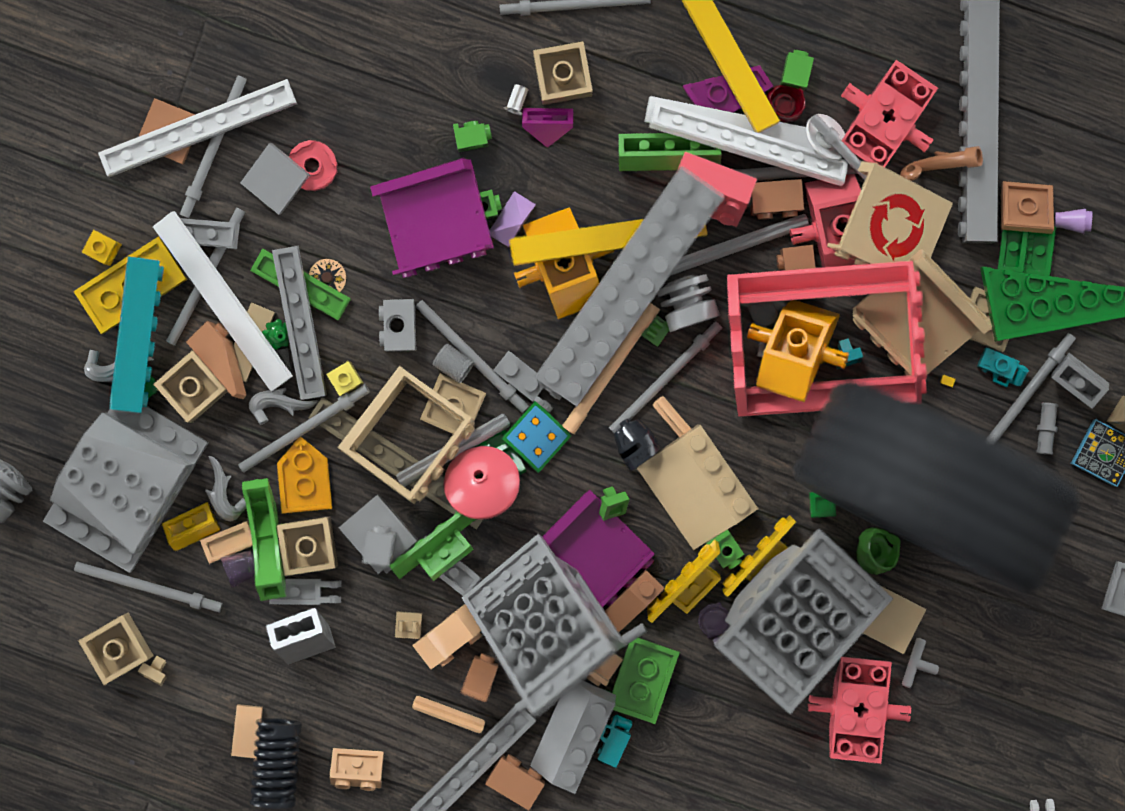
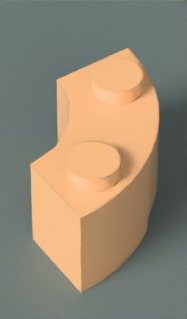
(447, 637)

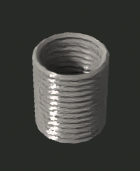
(453, 363)

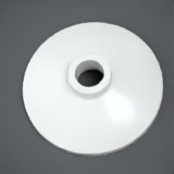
(818, 143)

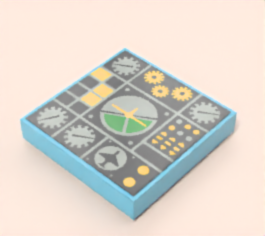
(1102, 453)

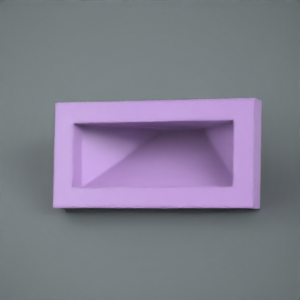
(511, 218)

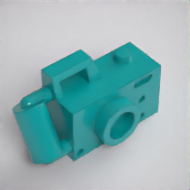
(1002, 366)
(615, 741)

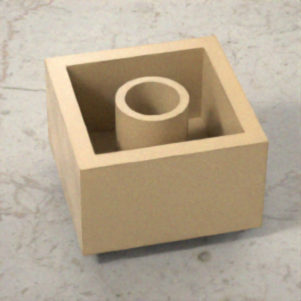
(562, 73)
(190, 387)
(307, 546)
(116, 648)

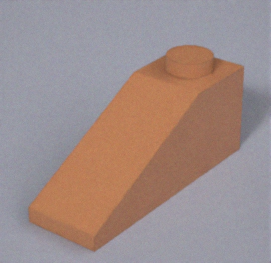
(219, 356)
(633, 600)
(480, 677)

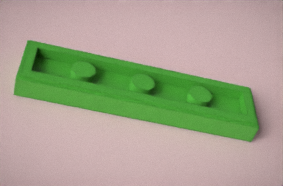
(320, 294)

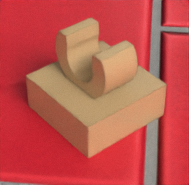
(408, 625)
(154, 671)

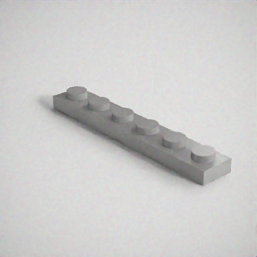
(299, 322)
(476, 761)

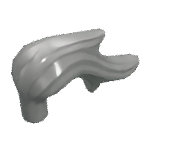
(97, 372)
(276, 399)
(218, 495)

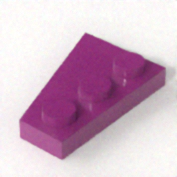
(718, 95)

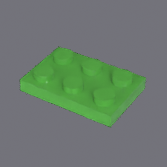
(644, 679)

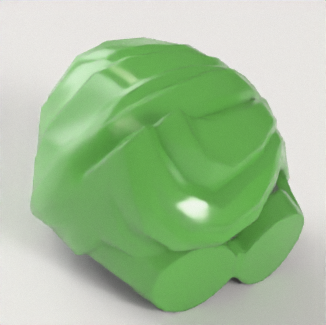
(874, 553)

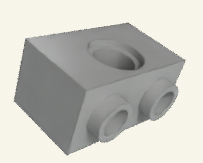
(398, 309)
(1080, 380)
(379, 546)

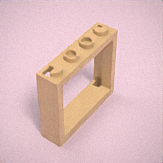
(375, 412)

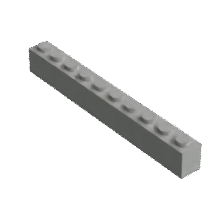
(980, 119)

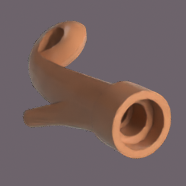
(970, 157)

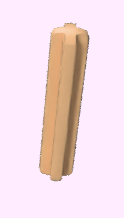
(671, 416)
(448, 714)

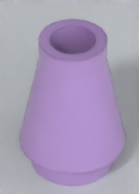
(1074, 220)

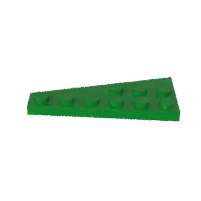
(1040, 303)

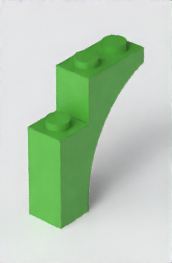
(265, 540)

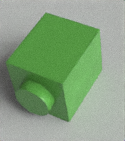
(797, 70)

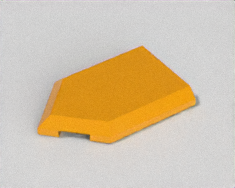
(304, 479)

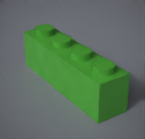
(660, 151)

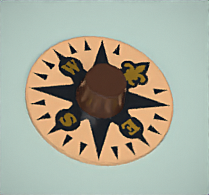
(330, 273)

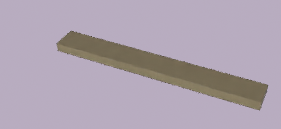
(383, 453)

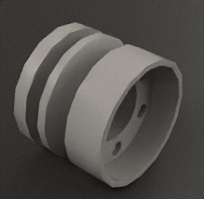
(688, 302)
(11, 487)

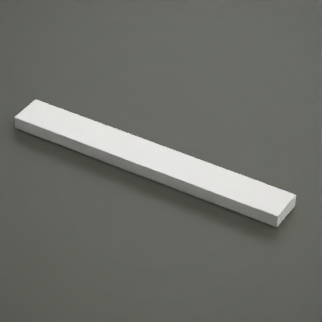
(197, 128)
(782, 131)
(747, 143)
(222, 301)

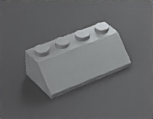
(573, 735)

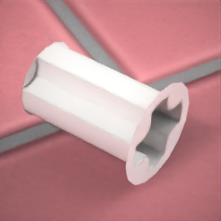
(517, 99)

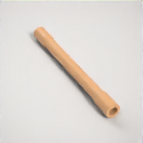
(580, 412)

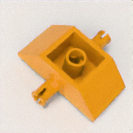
(566, 287)
(796, 349)

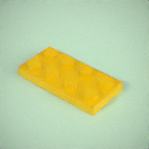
(104, 293)

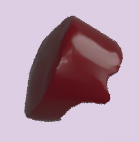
(787, 103)

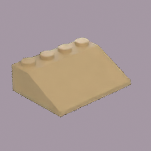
(697, 487)

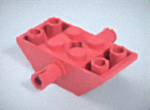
(900, 95)
(827, 206)
(862, 734)

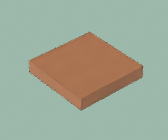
(162, 115)
(1027, 207)

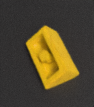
(190, 527)

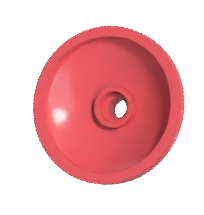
(483, 496)

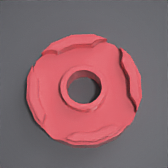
(327, 163)

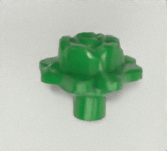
(276, 334)

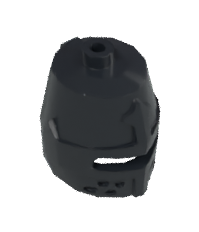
(635, 443)

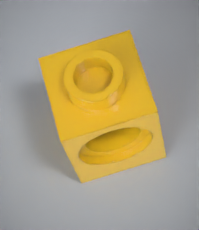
(101, 248)

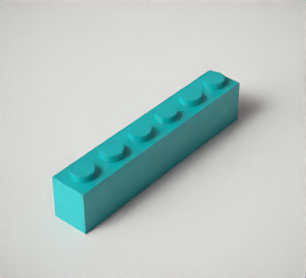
(135, 333)

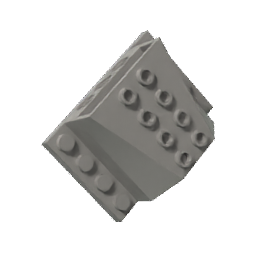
(123, 482)
(800, 618)
(542, 624)

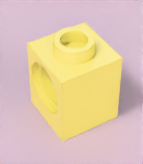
(345, 378)

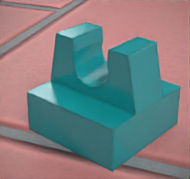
(855, 355)

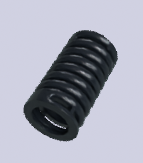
(269, 758)

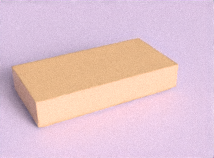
(227, 542)
(245, 730)

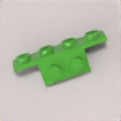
(438, 550)

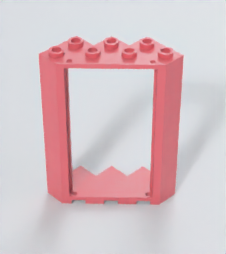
(819, 284)

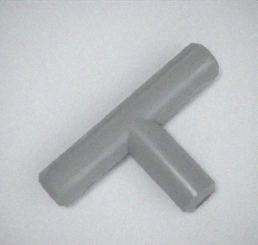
(915, 663)

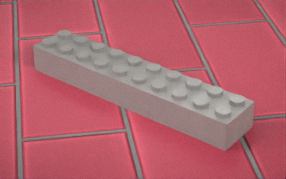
(629, 285)

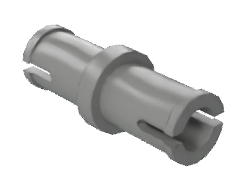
(1047, 428)

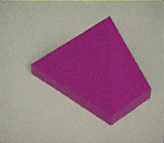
(547, 123)

